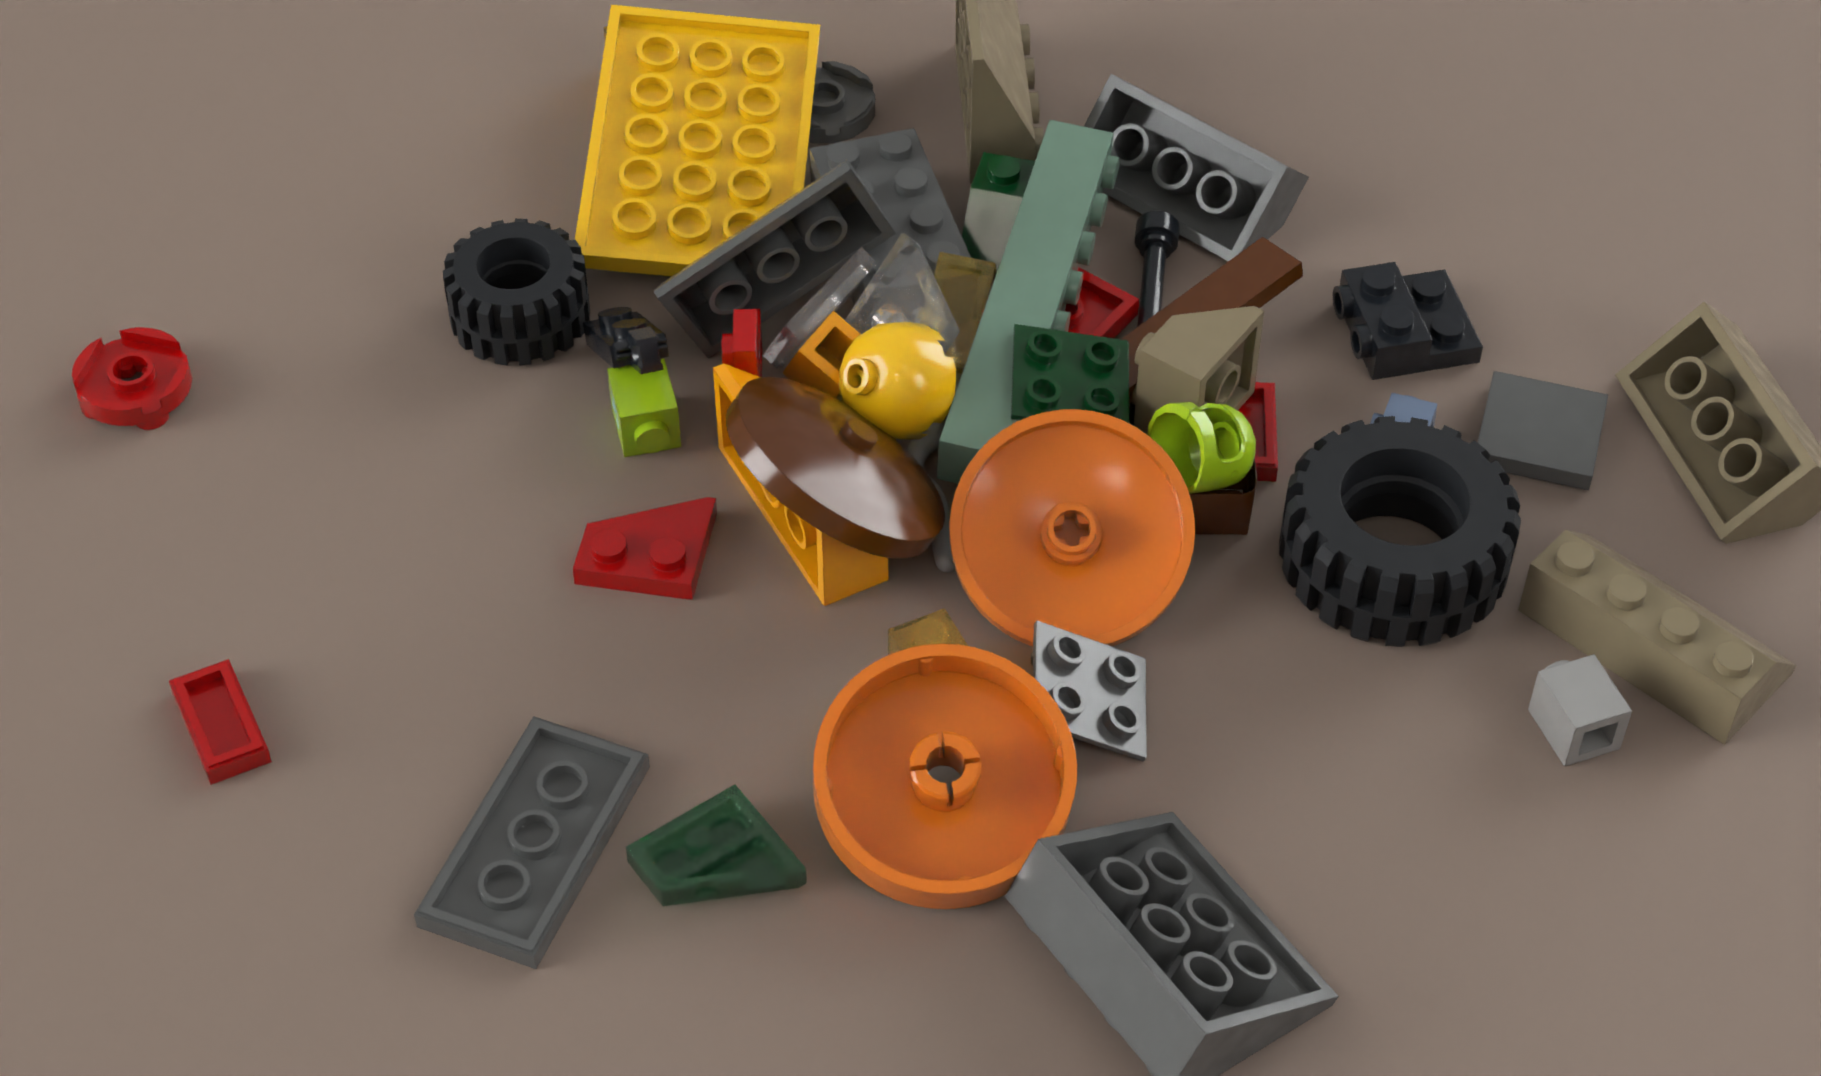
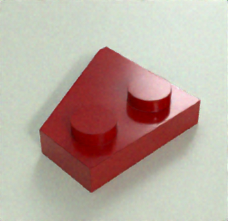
(648, 550)

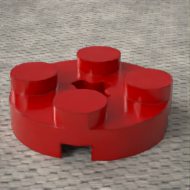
(136, 402)

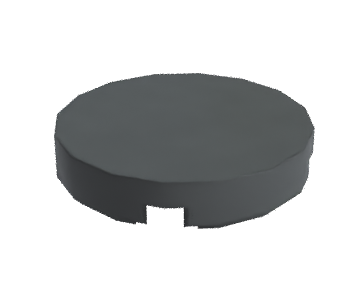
(840, 103)

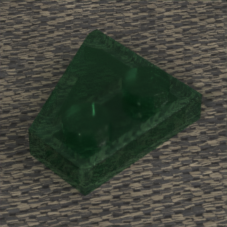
(715, 854)

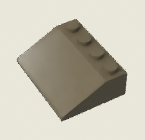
(996, 81)

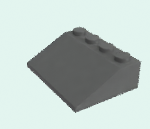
(1166, 944)

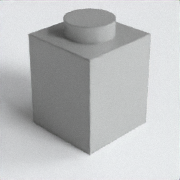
(1579, 709)

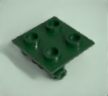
(1068, 372)

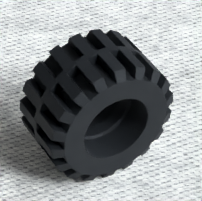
(516, 291)

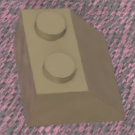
(1198, 361)

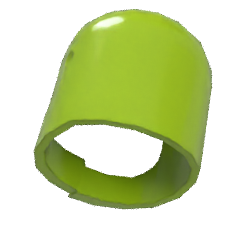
(1193, 438)

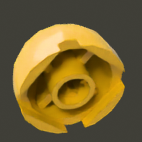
(898, 378)

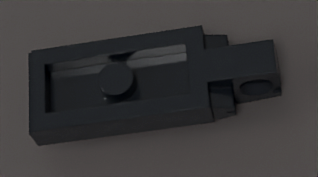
(626, 340)

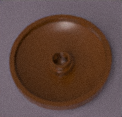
(835, 468)

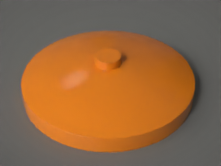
(1072, 527)

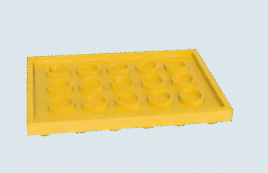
(692, 134)

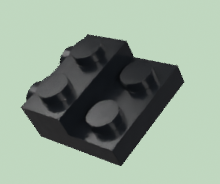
(1405, 320)

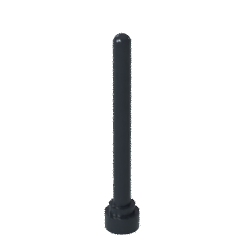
(1156, 240)

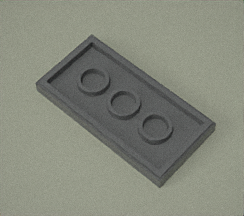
(532, 842)

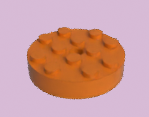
(953, 711)

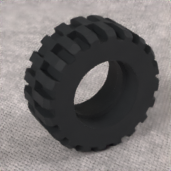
(1388, 586)

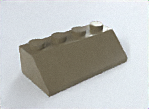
(1726, 427)
(1651, 634)

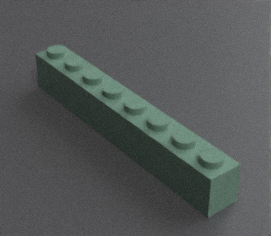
(1032, 281)

